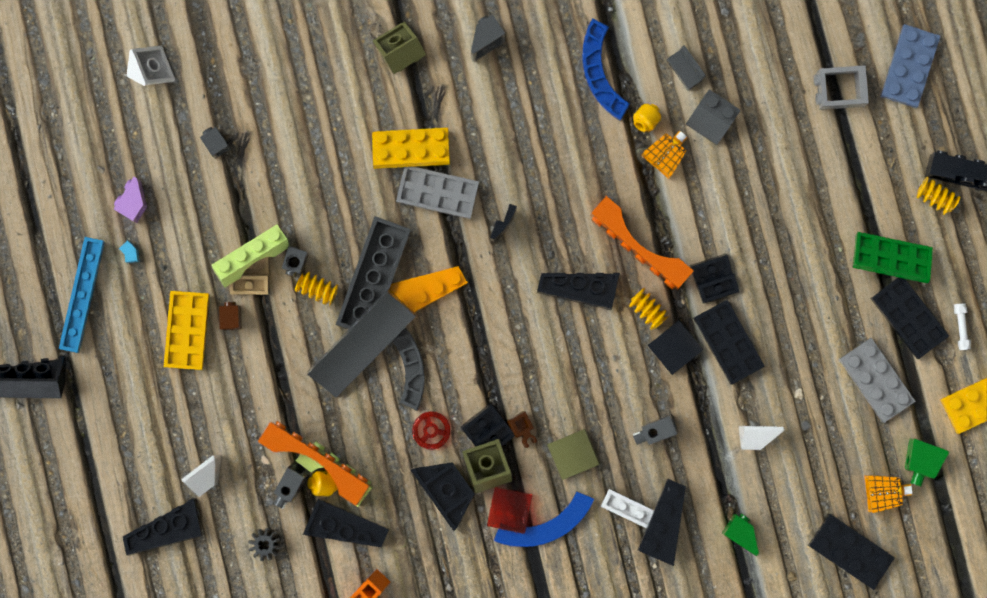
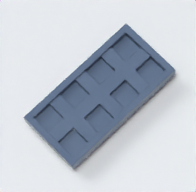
(910, 66)

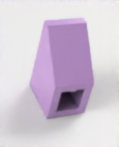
(132, 202)

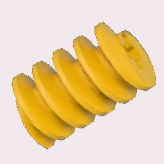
(937, 196)
(316, 288)
(648, 309)

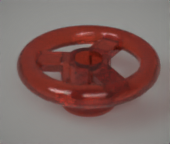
(426, 416)

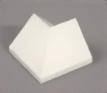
(149, 66)
(757, 437)
(204, 476)

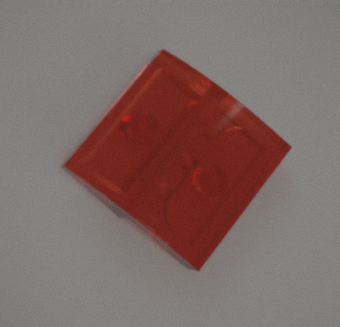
(509, 510)

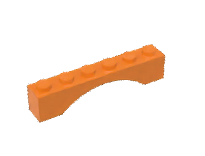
(671, 269)
(348, 485)

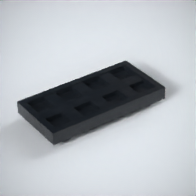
(909, 317)
(729, 342)
(851, 551)

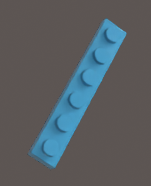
(81, 295)

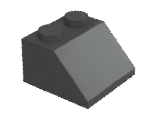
(486, 37)
(713, 117)

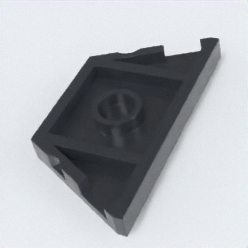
(446, 490)

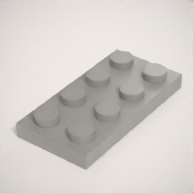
(437, 192)
(877, 380)

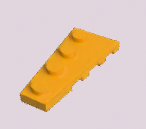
(426, 289)

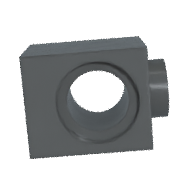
(214, 142)
(295, 253)

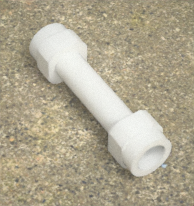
(960, 310)

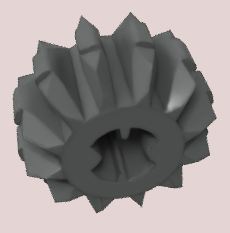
(266, 551)

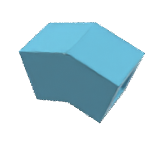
(130, 251)

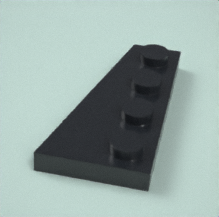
(587, 289)
(338, 524)
(171, 528)

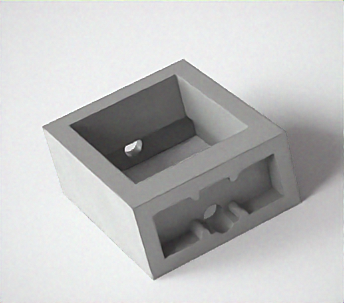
(860, 86)

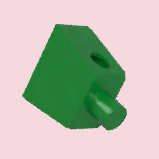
(924, 460)

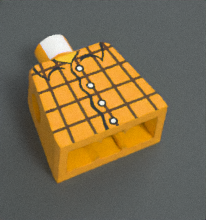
(666, 153)
(885, 492)

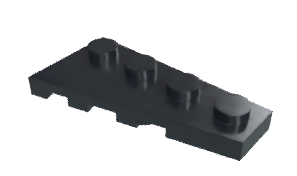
(664, 525)

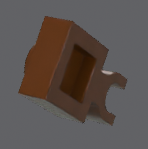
(521, 427)

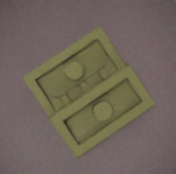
(573, 454)

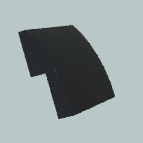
(501, 227)
(714, 278)
(675, 347)
(487, 427)

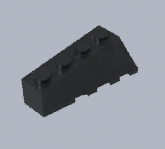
(957, 170)
(33, 380)

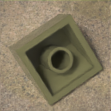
(399, 47)
(487, 466)

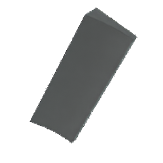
(374, 269)
(361, 343)

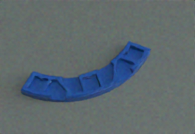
(595, 74)
(551, 529)

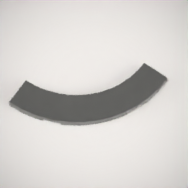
(413, 367)

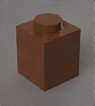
(230, 316)

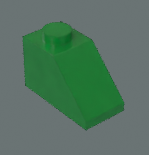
(742, 533)

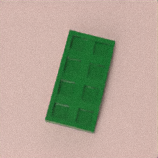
(892, 257)

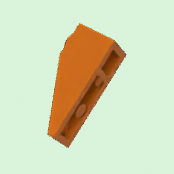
(372, 586)

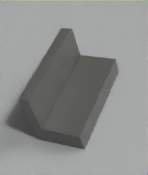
(686, 68)

